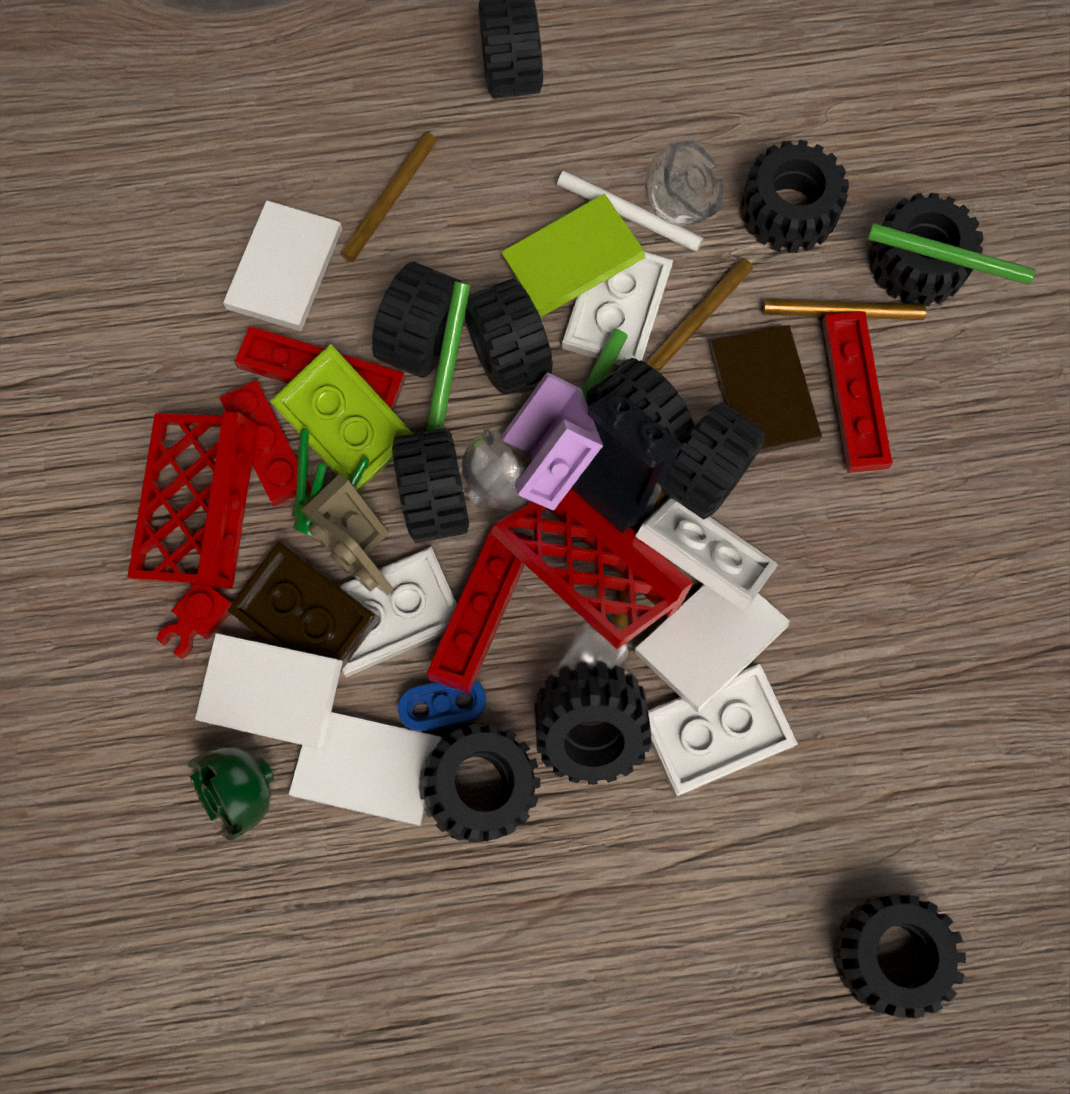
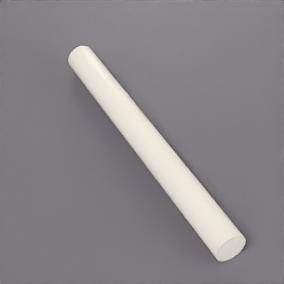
(632, 212)

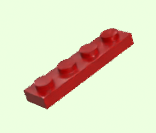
(285, 358)
(856, 392)
(477, 616)

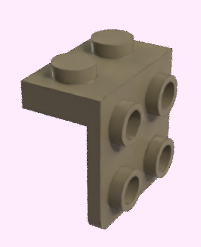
(351, 529)

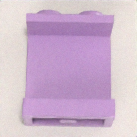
(557, 436)

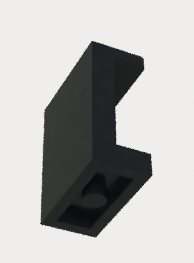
(630, 466)

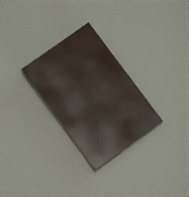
(767, 385)
(302, 608)

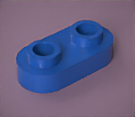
(442, 706)

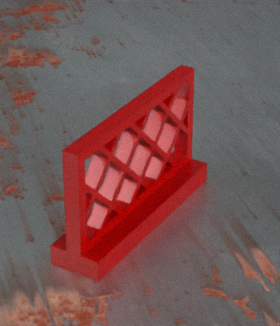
(225, 494)
(639, 564)

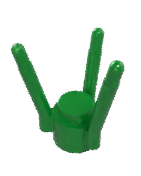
(301, 522)

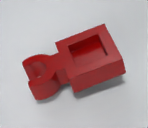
(198, 613)

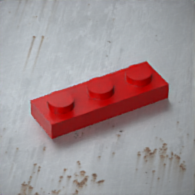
(272, 453)

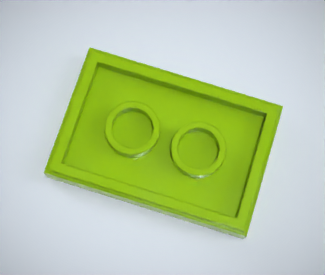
(573, 254)
(341, 415)

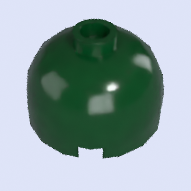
(232, 788)

